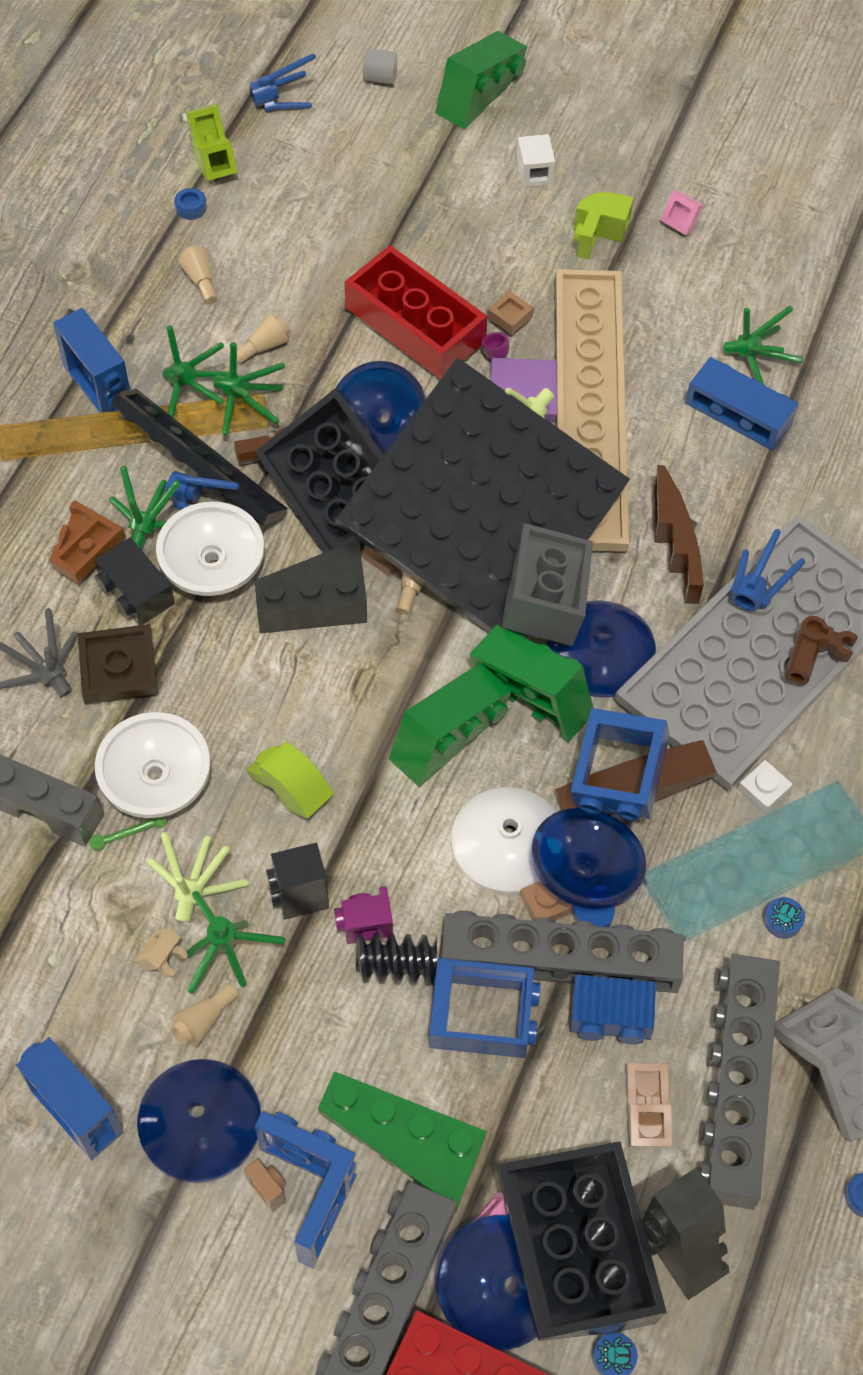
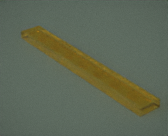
(113, 430)

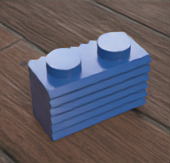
(613, 1008)

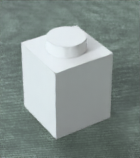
(535, 160)

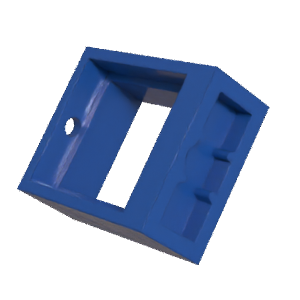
(91, 359)
(625, 729)
(485, 975)
(69, 1097)

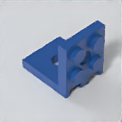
(321, 1157)

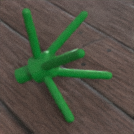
(750, 344)
(185, 373)
(238, 387)
(140, 521)
(221, 937)

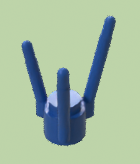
(265, 88)
(191, 488)
(751, 590)

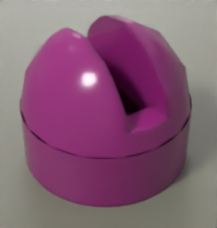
(496, 345)

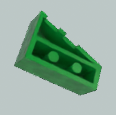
(478, 77)
(539, 678)
(448, 722)

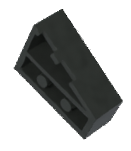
(314, 592)
(685, 1232)

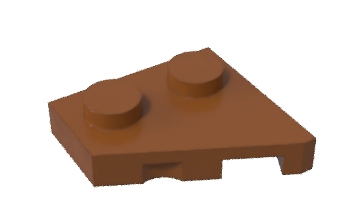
(82, 541)

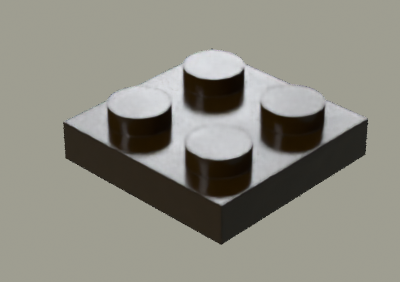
(117, 663)

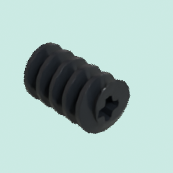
(396, 958)

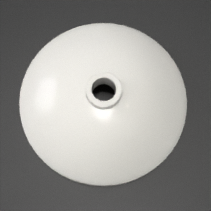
(205, 534)
(149, 746)
(486, 851)

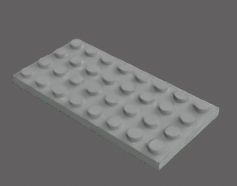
(728, 665)

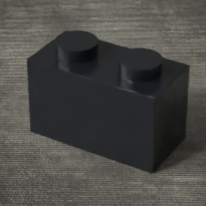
(134, 582)
(298, 881)

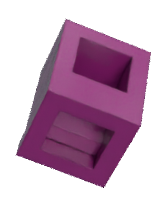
(365, 915)

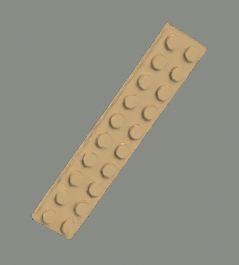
(594, 381)

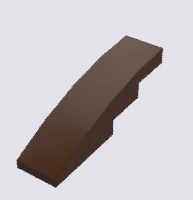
(675, 527)
(681, 769)

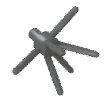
(45, 670)

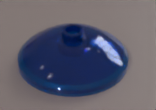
(380, 389)
(612, 659)
(590, 844)
(205, 1145)
(474, 1280)

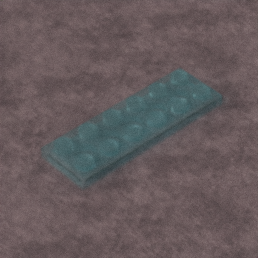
(757, 861)

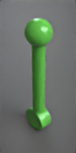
(99, 842)

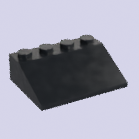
(322, 464)
(581, 1243)

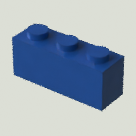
(741, 403)

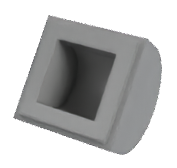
(380, 66)

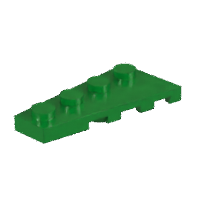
(415, 1139)

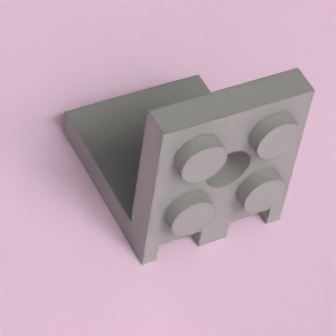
(831, 1038)

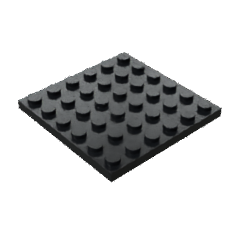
(465, 482)

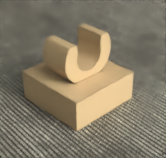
(157, 950)

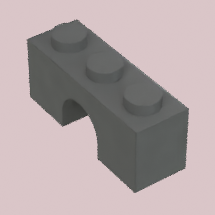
(64, 807)

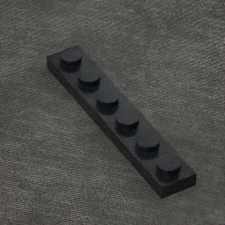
(197, 455)

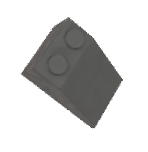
(548, 585)

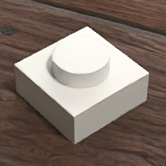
(765, 786)

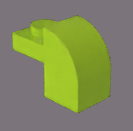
(209, 143)
(601, 216)
(292, 778)

